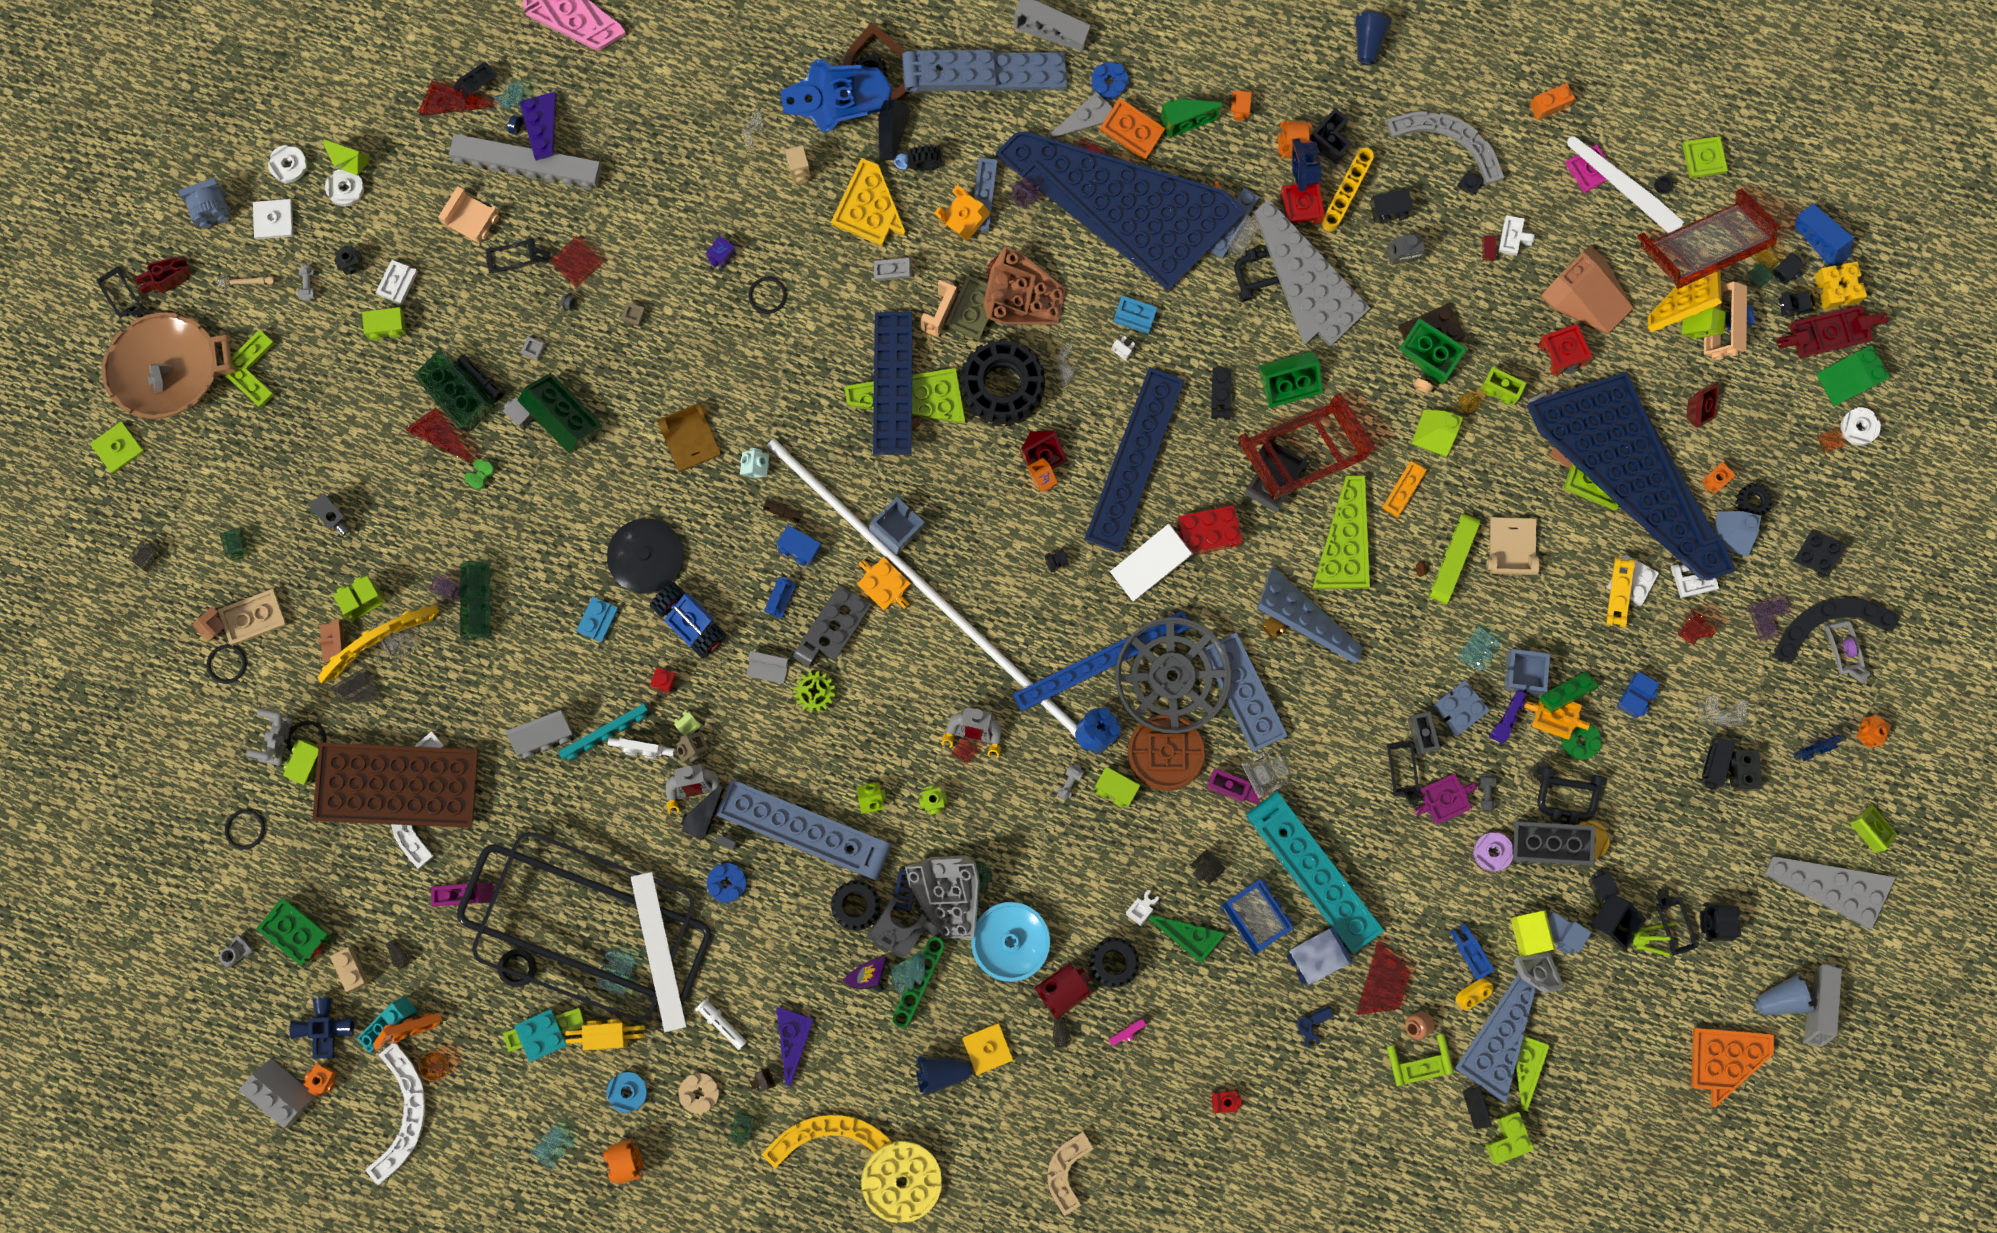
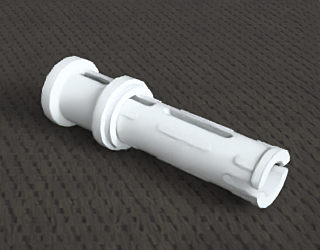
(714, 1017)

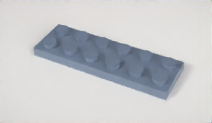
(1247, 695)

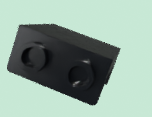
(1292, 462)

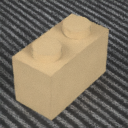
(798, 164)
(349, 970)

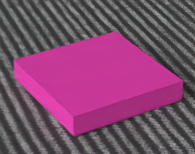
(1584, 173)

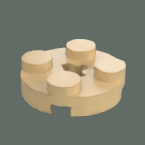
(704, 1103)

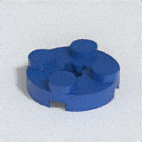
(1112, 70)
(735, 876)

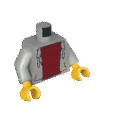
(974, 725)
(690, 782)

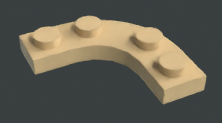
(1058, 1171)

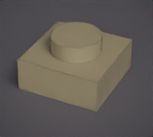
(633, 314)

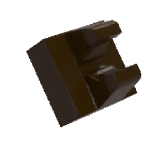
(764, 1080)

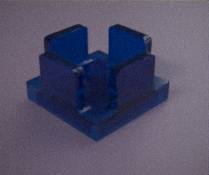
(1301, 155)

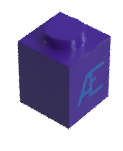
(720, 252)

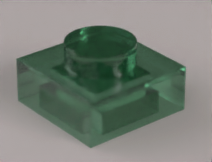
(1760, 275)

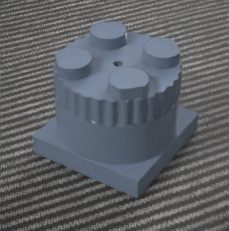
(206, 203)

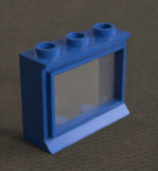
(1257, 916)

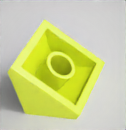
(1532, 933)

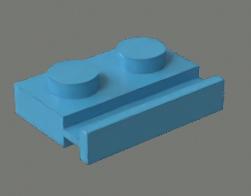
(1135, 314)
(597, 619)

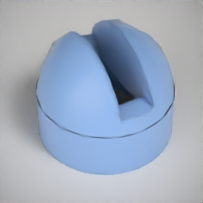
(901, 161)

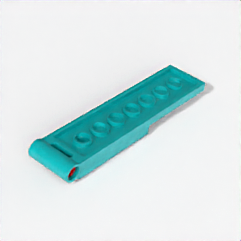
(1314, 872)

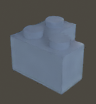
(1567, 935)

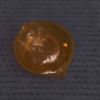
(433, 1066)

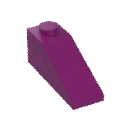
(453, 894)

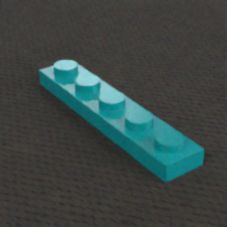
(603, 733)

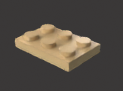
(252, 617)

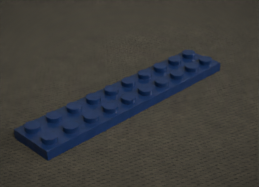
(1134, 460)

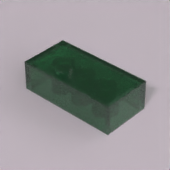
(454, 390)

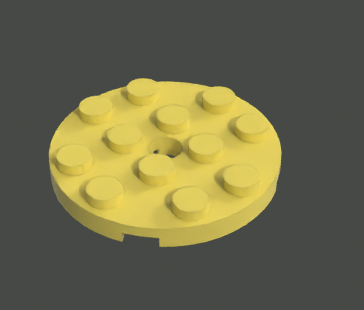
(896, 1161)

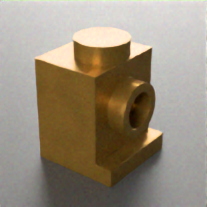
(1272, 626)

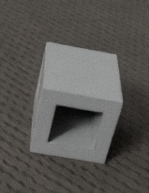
(517, 413)

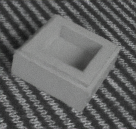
(533, 348)

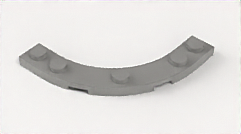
(1453, 128)

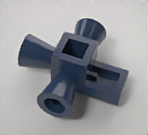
(322, 1029)

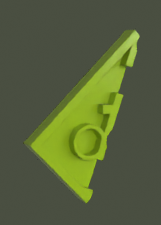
(1528, 1068)

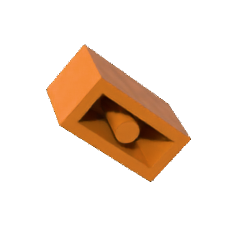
(1552, 101)

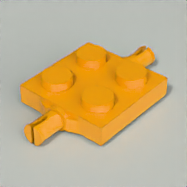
(884, 583)
(1559, 722)

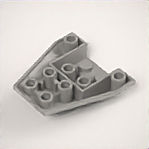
(947, 893)

